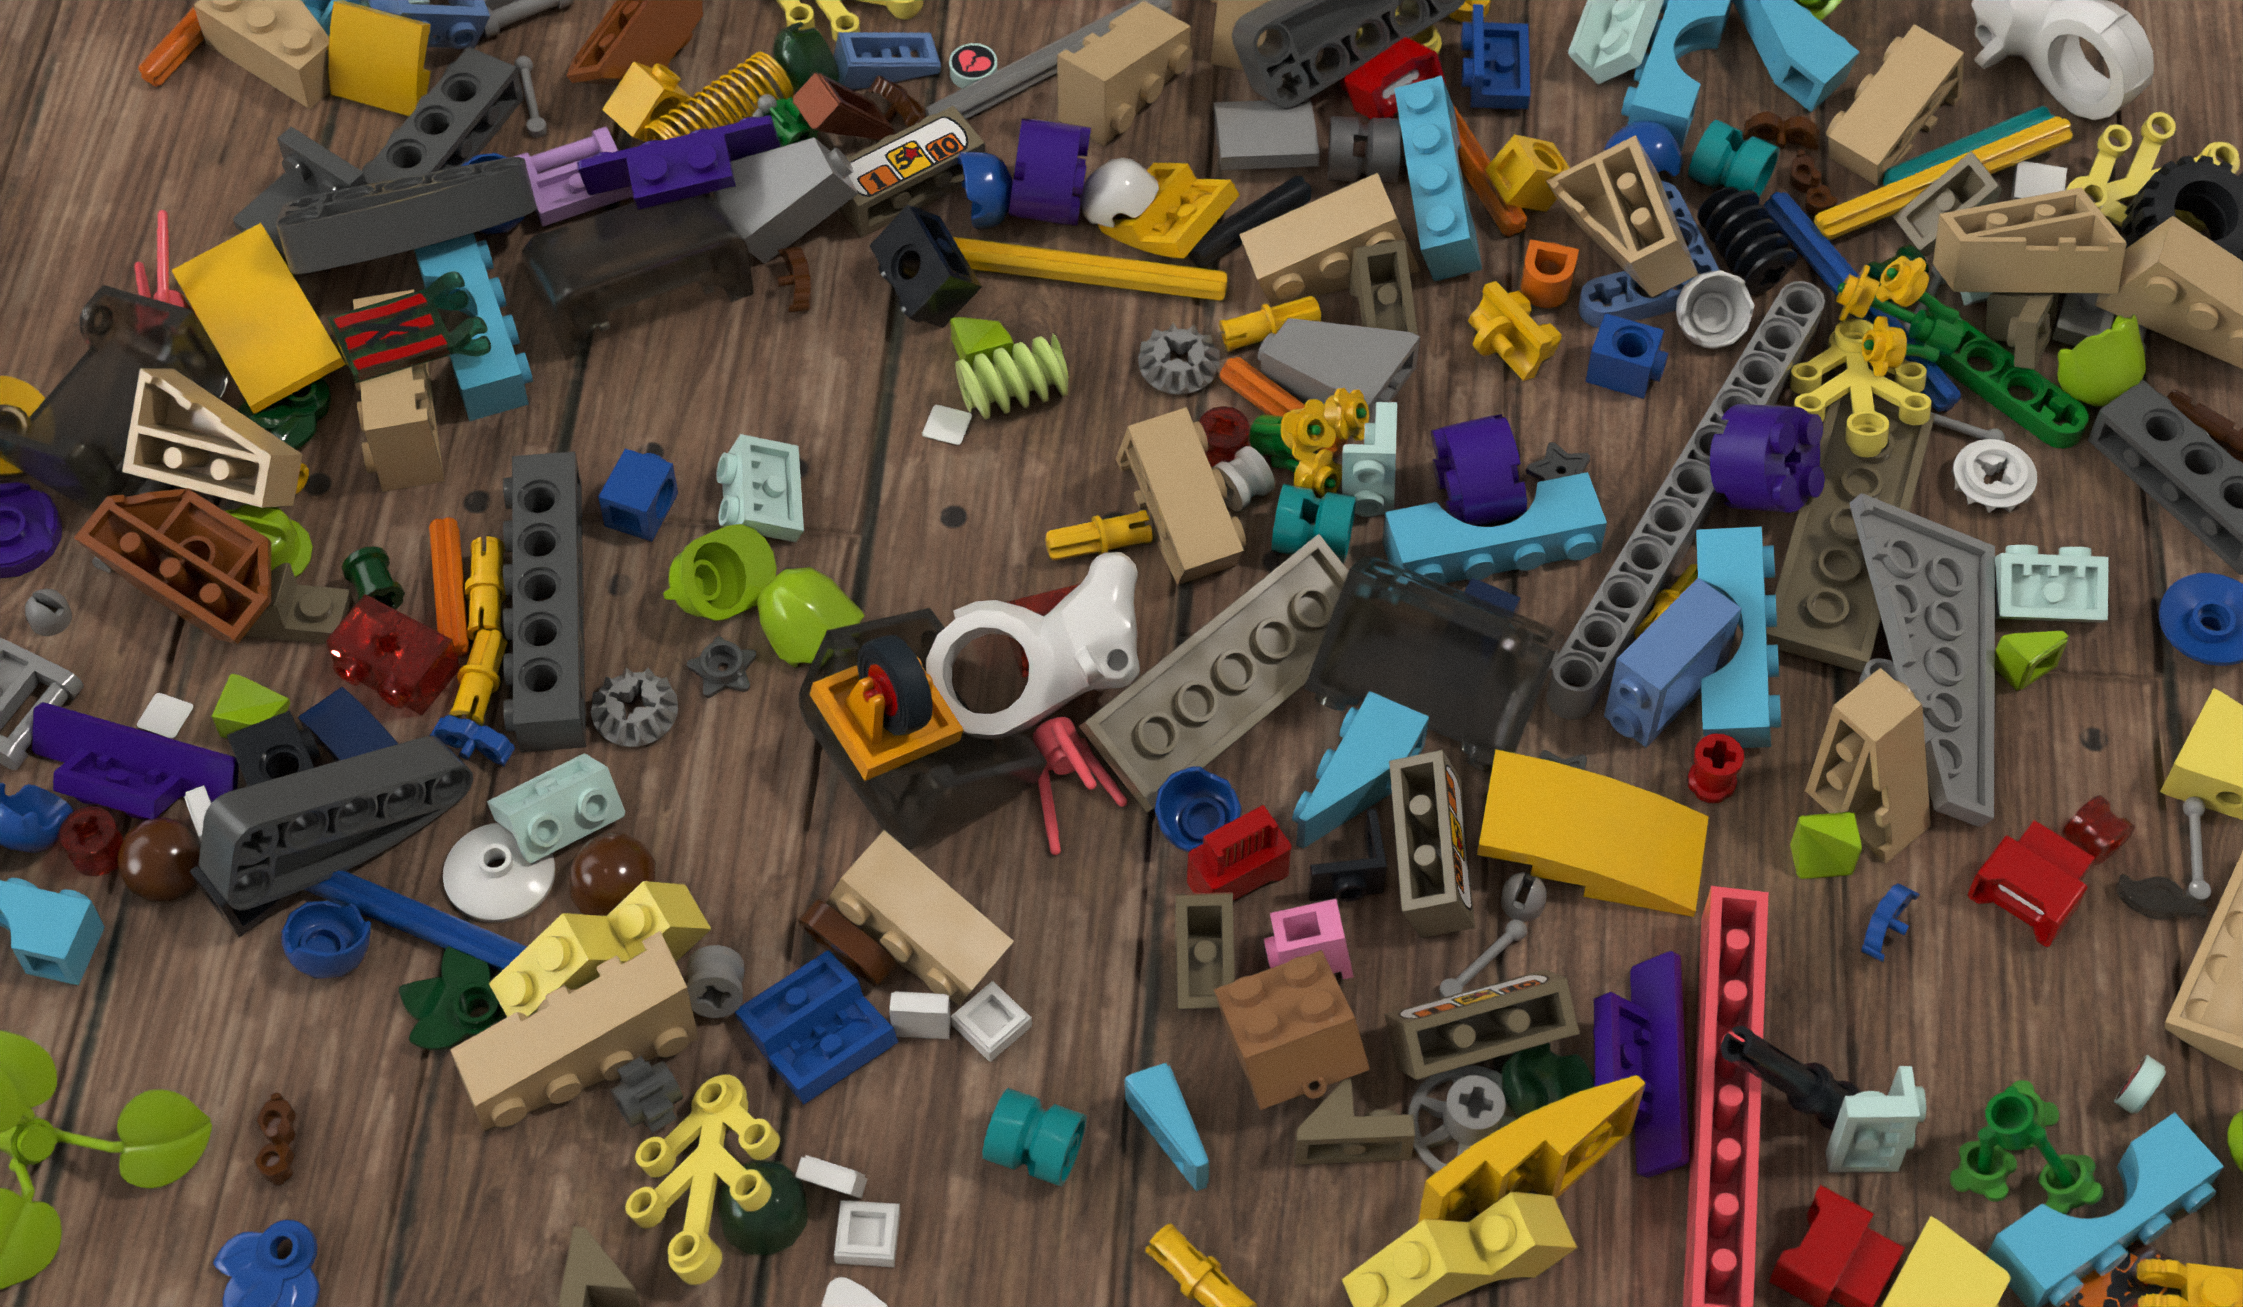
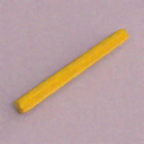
(1895, 196)
(1094, 269)

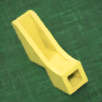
(579, 943)
(1448, 1258)

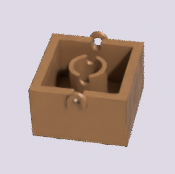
(1292, 1029)

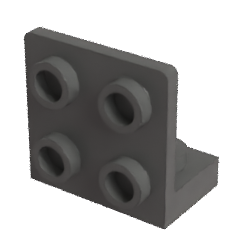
(308, 171)

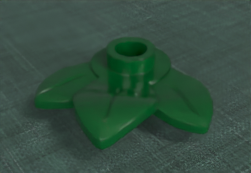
(294, 416)
(447, 1002)

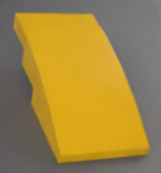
(258, 318)
(1594, 833)
(1535, 1152)

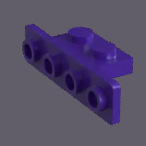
(679, 165)
(124, 764)
(1649, 1042)

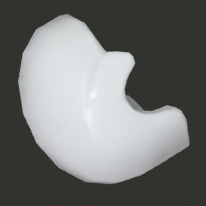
(1115, 189)
(1714, 309)

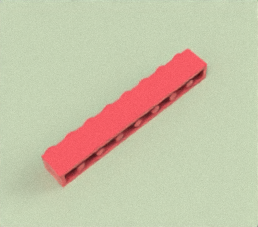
(1725, 1103)

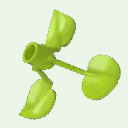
(159, 1144)

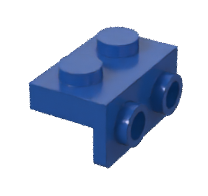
(1497, 62)

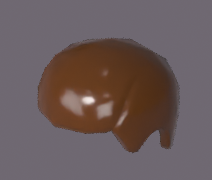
(159, 858)
(608, 871)

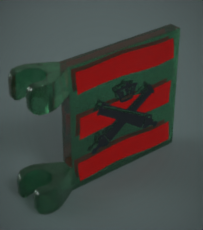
(407, 331)

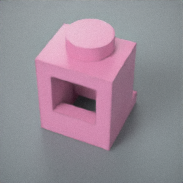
(1306, 931)

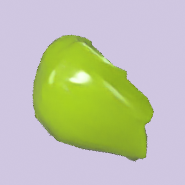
(2103, 364)
(799, 611)

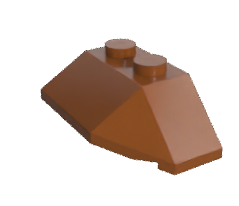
(635, 32)
(185, 557)

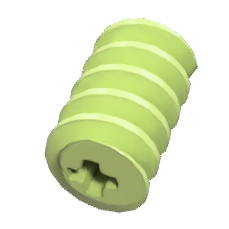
(1013, 376)

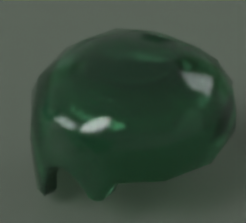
(803, 54)
(1541, 1077)
(773, 1225)

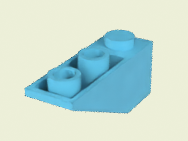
(1797, 49)
(1359, 768)

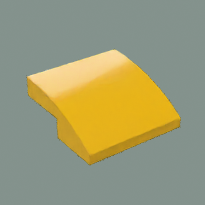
(377, 57)
(1179, 213)

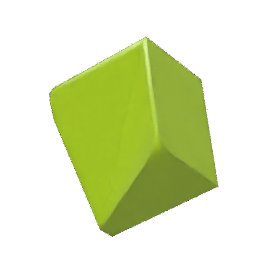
(978, 337)
(2028, 656)
(246, 704)
(1826, 845)

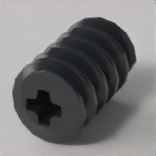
(1747, 238)

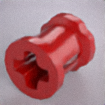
(1715, 768)

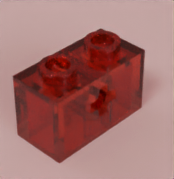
(392, 655)

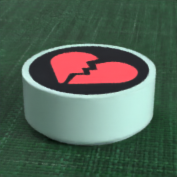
(971, 64)
(2140, 1085)

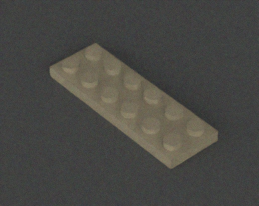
(1824, 583)
(1221, 675)

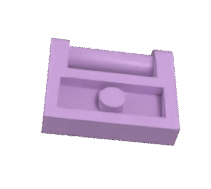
(558, 184)

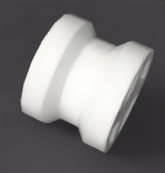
(1245, 477)

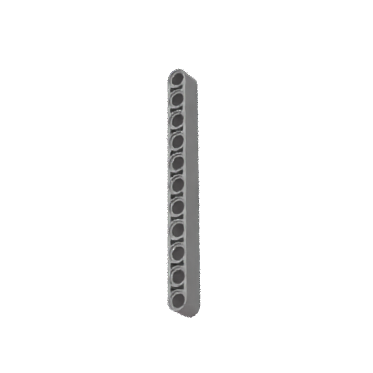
(1756, 380)

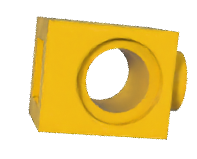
(644, 97)
(1522, 172)

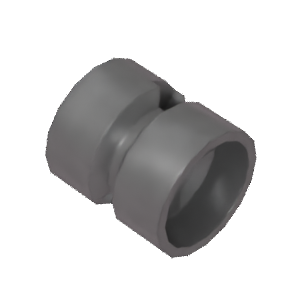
(1381, 148)

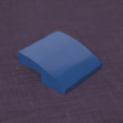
(816, 1026)

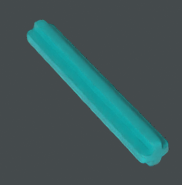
(1966, 144)

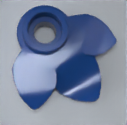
(260, 1275)

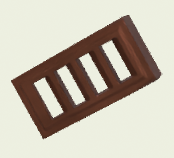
(840, 110)

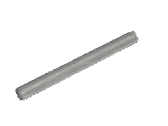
(1027, 70)

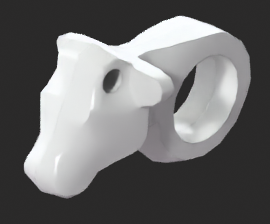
(2048, 39)
(1071, 650)

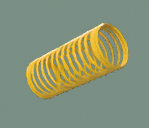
(760, 83)

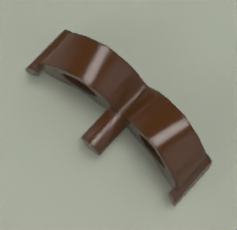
(901, 102)
(1793, 130)
(1807, 180)
(798, 276)
(276, 1123)

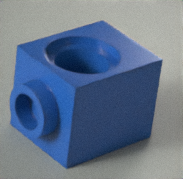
(1626, 356)
(638, 494)

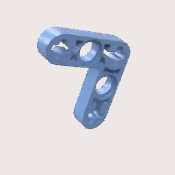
(1632, 304)

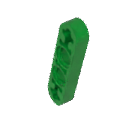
(1994, 387)

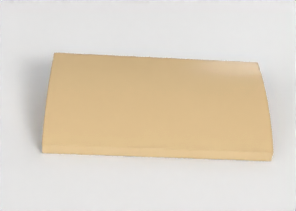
(2211, 996)

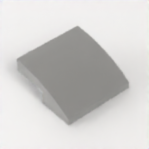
(1265, 135)

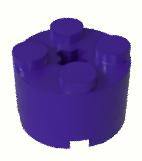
(1049, 171)
(1768, 458)
(1479, 470)

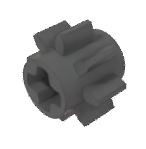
(646, 1094)

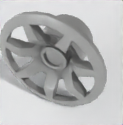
(1469, 1114)

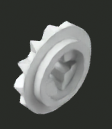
(1986, 458)

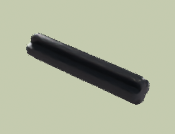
(1226, 235)

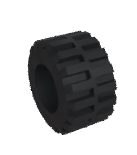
(2195, 187)

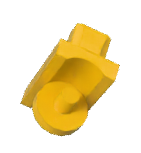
(1509, 330)

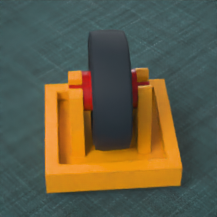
(886, 708)

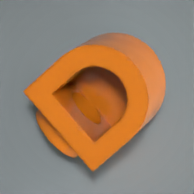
(1548, 273)

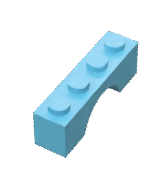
(1664, 89)
(1436, 180)
(496, 379)
(1557, 527)
(1738, 694)
(49, 929)
(2053, 1251)

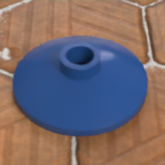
(2202, 602)

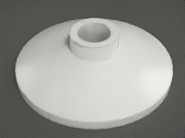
(497, 892)

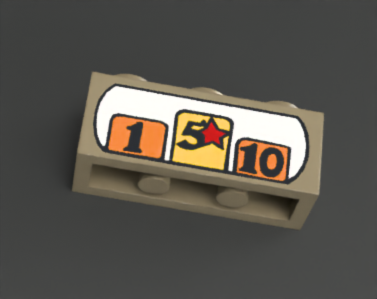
(909, 169)
(1431, 844)
(1481, 1024)

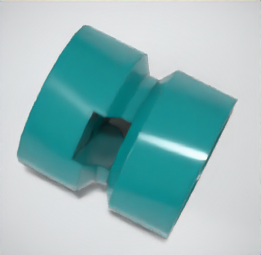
(1732, 161)
(1300, 508)
(1034, 1137)

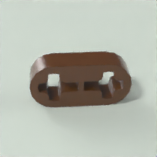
(847, 942)

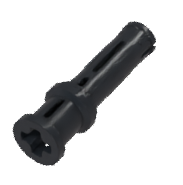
(1807, 1086)

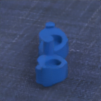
(469, 735)
(1886, 917)

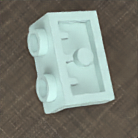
(1613, 36)
(1370, 466)
(762, 487)
(2051, 586)
(559, 806)
(1877, 1128)

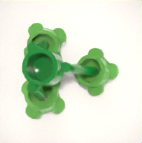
(2018, 1123)

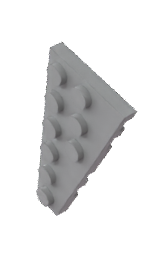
(1941, 634)

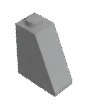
(785, 194)
(1320, 357)

